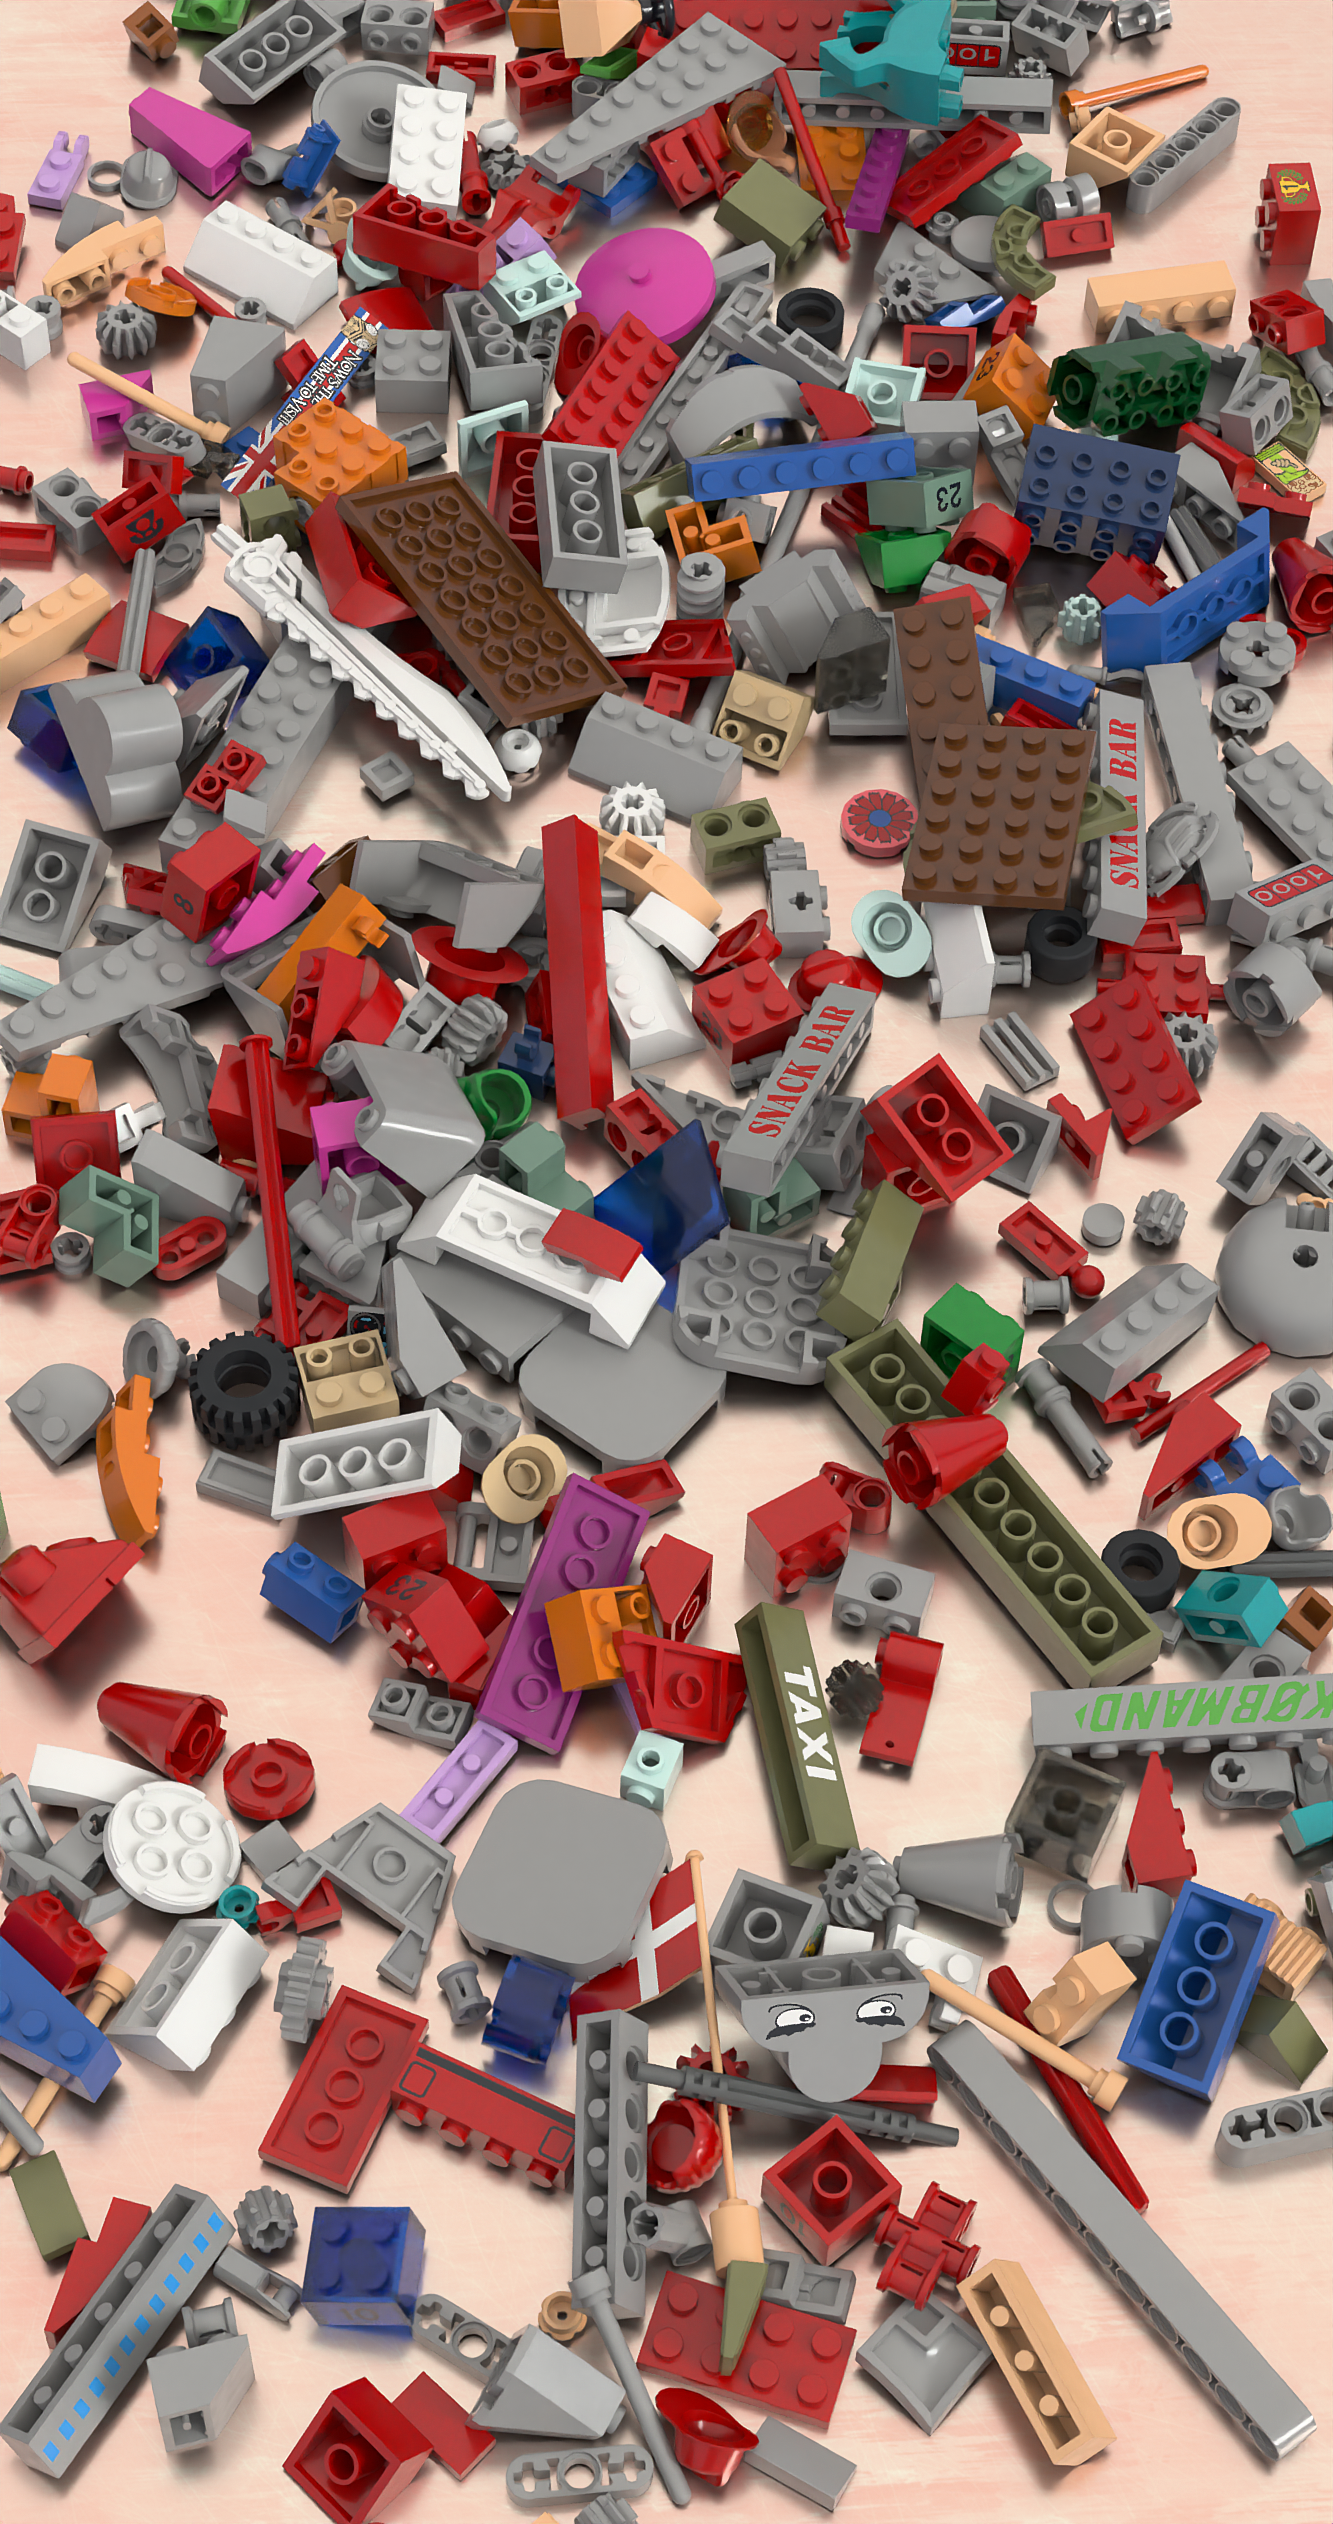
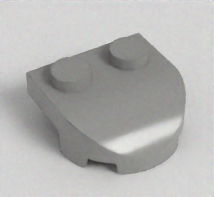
(62, 1407)

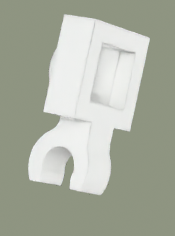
(131, 1122)

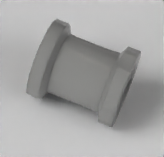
(1012, 969)
(1045, 1295)
(474, 2004)
(209, 2322)

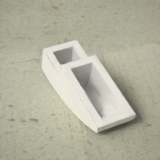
(82, 1778)

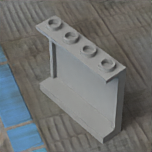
(484, 1309)

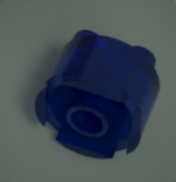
(528, 2010)

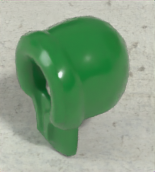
(498, 1100)

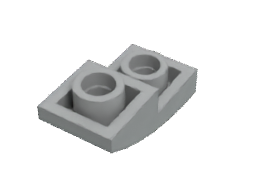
(416, 1714)

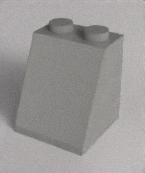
(236, 371)

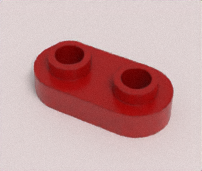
(185, 1247)

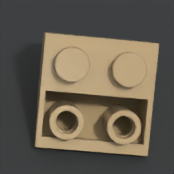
(763, 718)
(346, 1381)

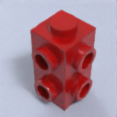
(52, 1941)

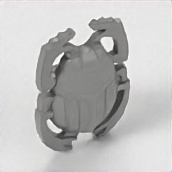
(1176, 843)

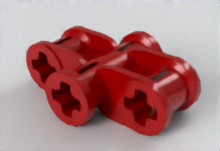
(926, 2245)

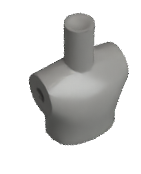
(267, 163)

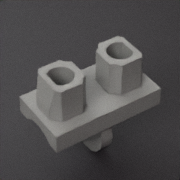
(1140, 15)

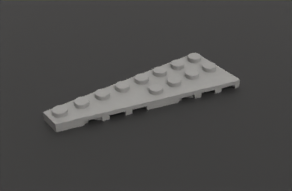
(670, 89)
(150, 968)

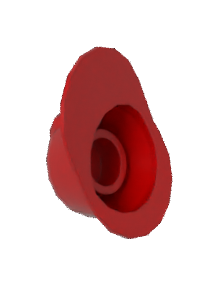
(577, 347)
(742, 945)
(832, 967)
(704, 2434)

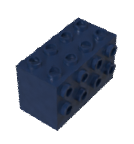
(1095, 494)

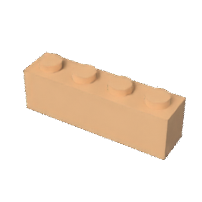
(1164, 293)
(50, 629)
(1036, 2362)

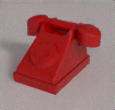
(57, 1588)

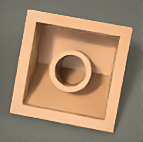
(1111, 147)

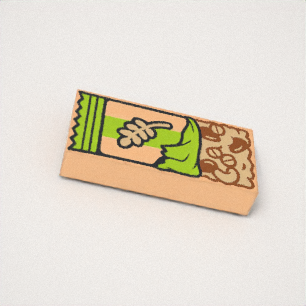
(1287, 472)

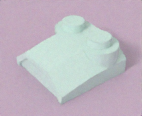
(883, 390)

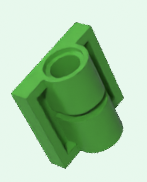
(210, 15)

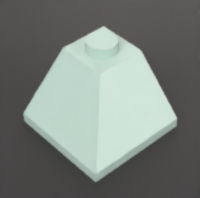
(479, 433)

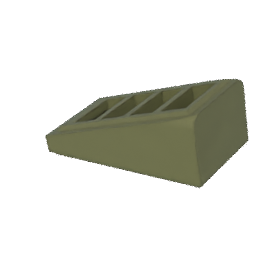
(742, 2297)

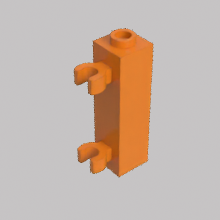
(342, 923)

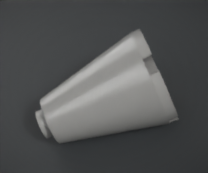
(966, 1876)

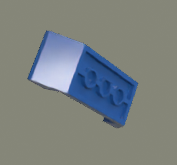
(1194, 613)

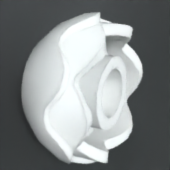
(497, 135)
(518, 750)

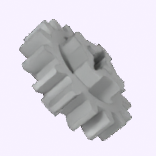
(303, 1989)

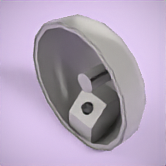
(1280, 1277)

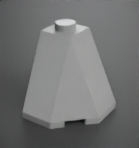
(546, 2392)

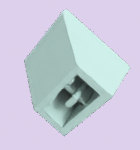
(529, 289)

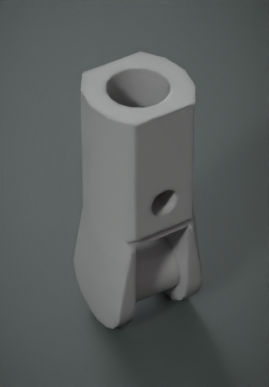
(253, 2279)

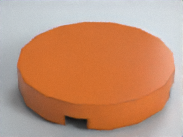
(160, 298)

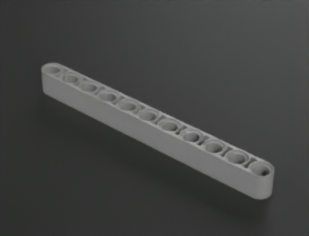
(1123, 2241)

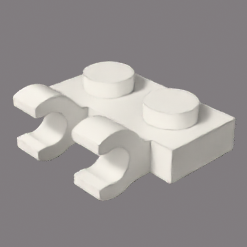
(945, 1959)

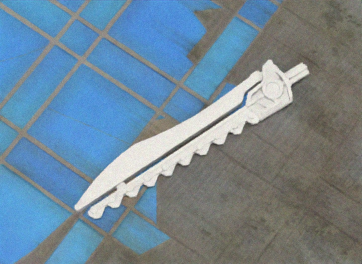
(421, 708)

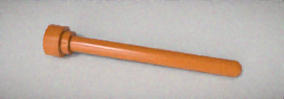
(1071, 98)

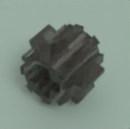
(854, 1689)

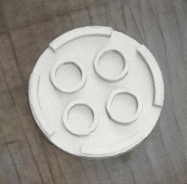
(171, 1847)

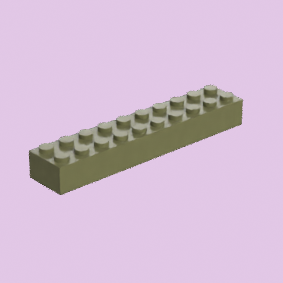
(1003, 1522)

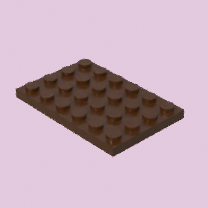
(1000, 816)

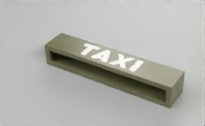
(796, 1736)

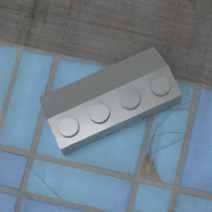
(268, 51)
(640, 745)
(1132, 1327)

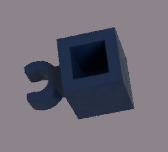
(531, 1060)

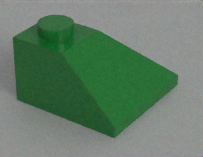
(900, 557)

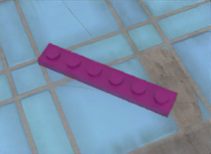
(877, 179)

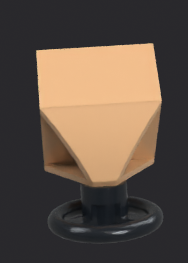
(603, 26)

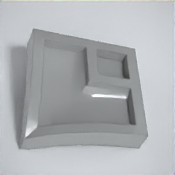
(925, 2359)

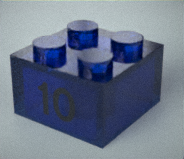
(363, 2266)

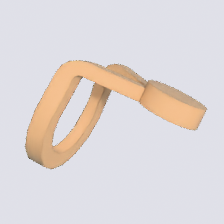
(336, 229)

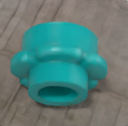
(236, 1897)

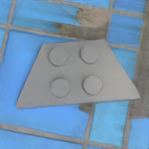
(954, 279)

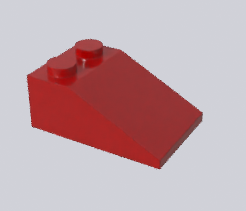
(938, 1130)

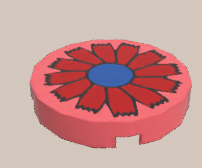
(878, 822)

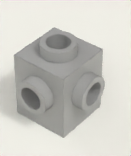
(759, 516)

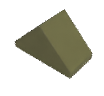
(1282, 2038)

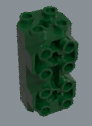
(1130, 381)

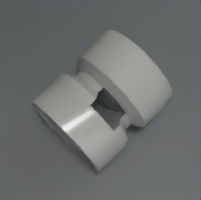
(1068, 199)

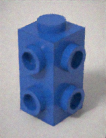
(311, 1591)

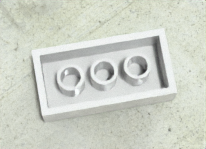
(428, 145)

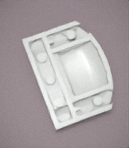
(636, 614)

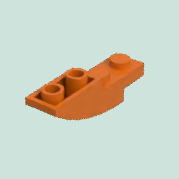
(125, 1471)

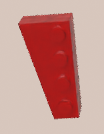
(423, 240)

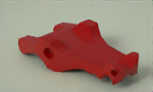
(534, 204)

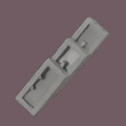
(791, 354)

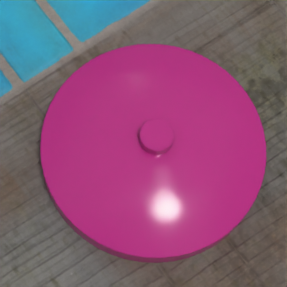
(654, 275)

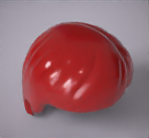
(682, 2147)

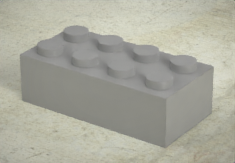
(580, 517)

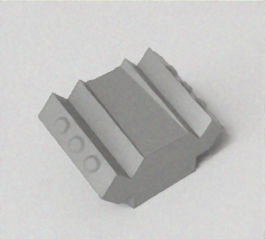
(790, 611)

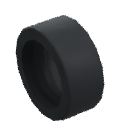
(812, 302)

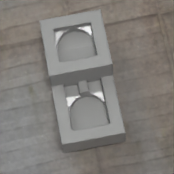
(30, 1875)
(807, 2286)

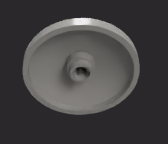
(360, 110)

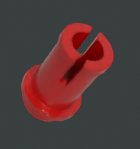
(18, 480)

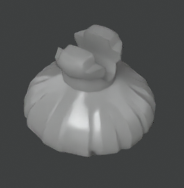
(156, 1354)

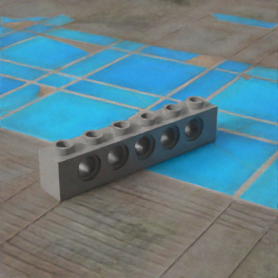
(610, 2155)

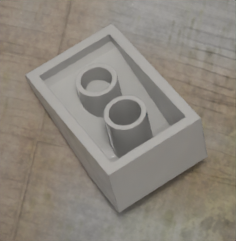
(206, 710)
(51, 885)
(414, 1338)

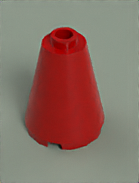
(1305, 584)
(940, 1455)
(166, 1726)

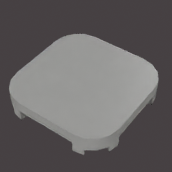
(753, 1306)
(614, 1399)
(562, 1877)

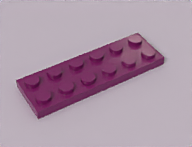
(583, 1548)

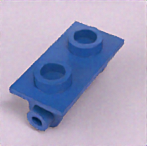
(317, 150)

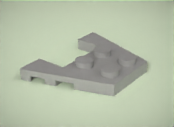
(387, 1869)

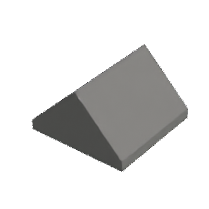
(1028, 1132)

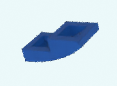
(962, 314)

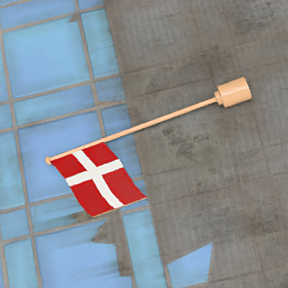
(667, 1951)

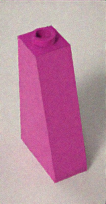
(192, 140)

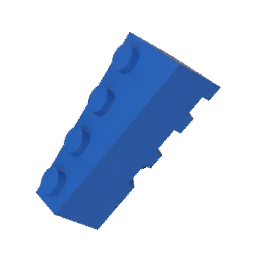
(49, 2032)

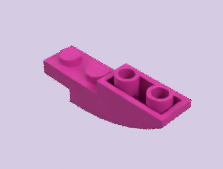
(269, 910)

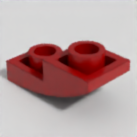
(1014, 319)
(232, 770)
(593, 1243)

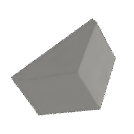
(82, 218)

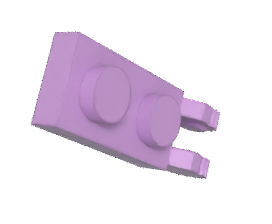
(59, 172)

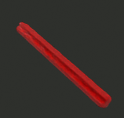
(1071, 2097)

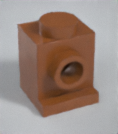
(153, 37)
(1307, 1619)

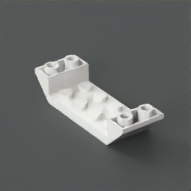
(505, 1235)

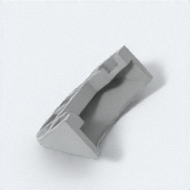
(730, 403)
(179, 1073)

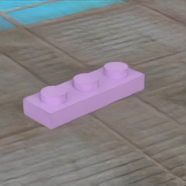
(460, 1780)

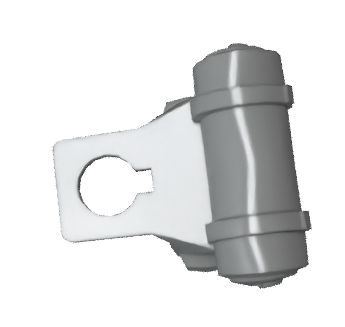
(350, 1219)

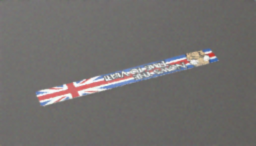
(325, 380)

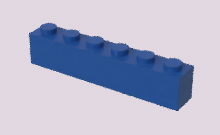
(800, 466)

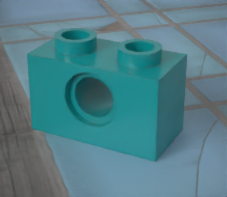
(1231, 1608)

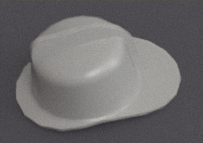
(148, 180)

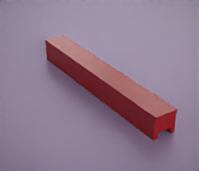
(577, 971)

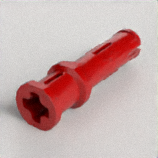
(473, 180)

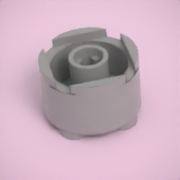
(1272, 988)
(1129, 1922)

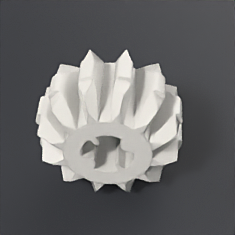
(632, 810)

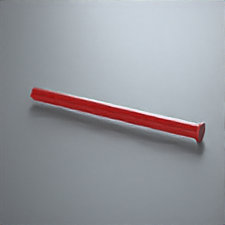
(271, 1189)

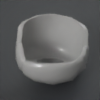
(1298, 1518)

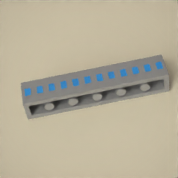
(116, 2330)

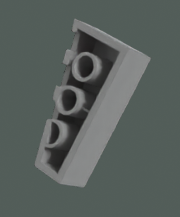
(487, 356)

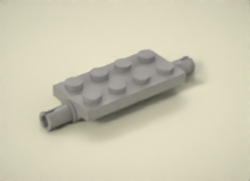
(1285, 796)

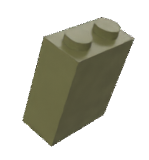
(772, 210)

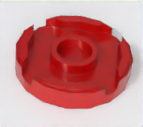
(269, 1779)

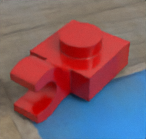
(316, 1910)

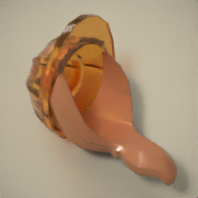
(757, 131)

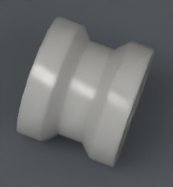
(50, 309)

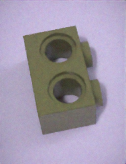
(269, 513)
(733, 834)

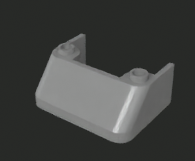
(450, 883)
(250, 970)

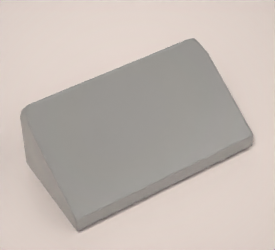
(800, 2463)

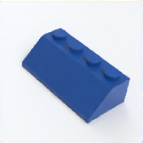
(1199, 1990)

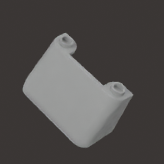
(1228, 369)
(417, 1114)

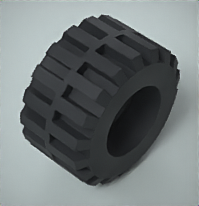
(250, 1418)

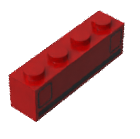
(486, 2115)

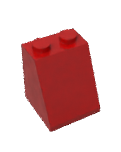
(293, 1097)

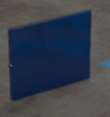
(667, 1199)

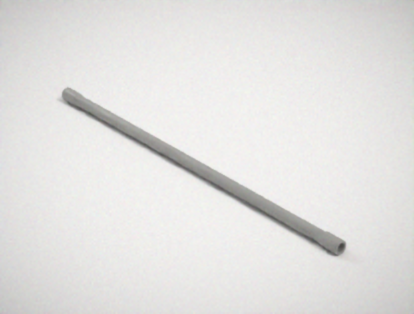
(705, 716)

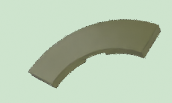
(1011, 255)
(1303, 429)

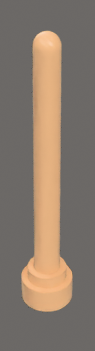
(210, 431)
(110, 1988)
(1102, 2084)

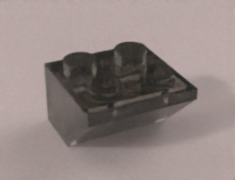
(852, 661)

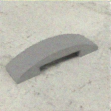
(1003, 448)

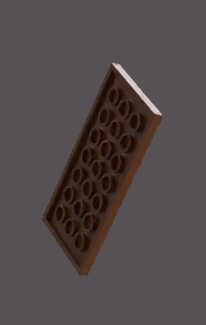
(480, 598)

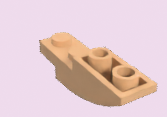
(92, 260)
(645, 869)

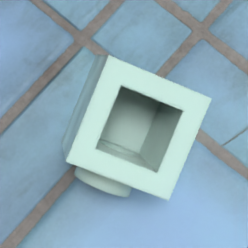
(651, 1770)

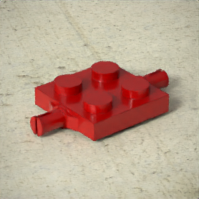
(1174, 981)

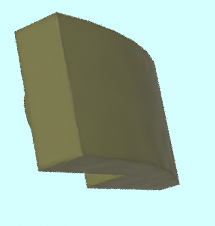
(49, 2205)

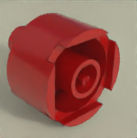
(990, 543)

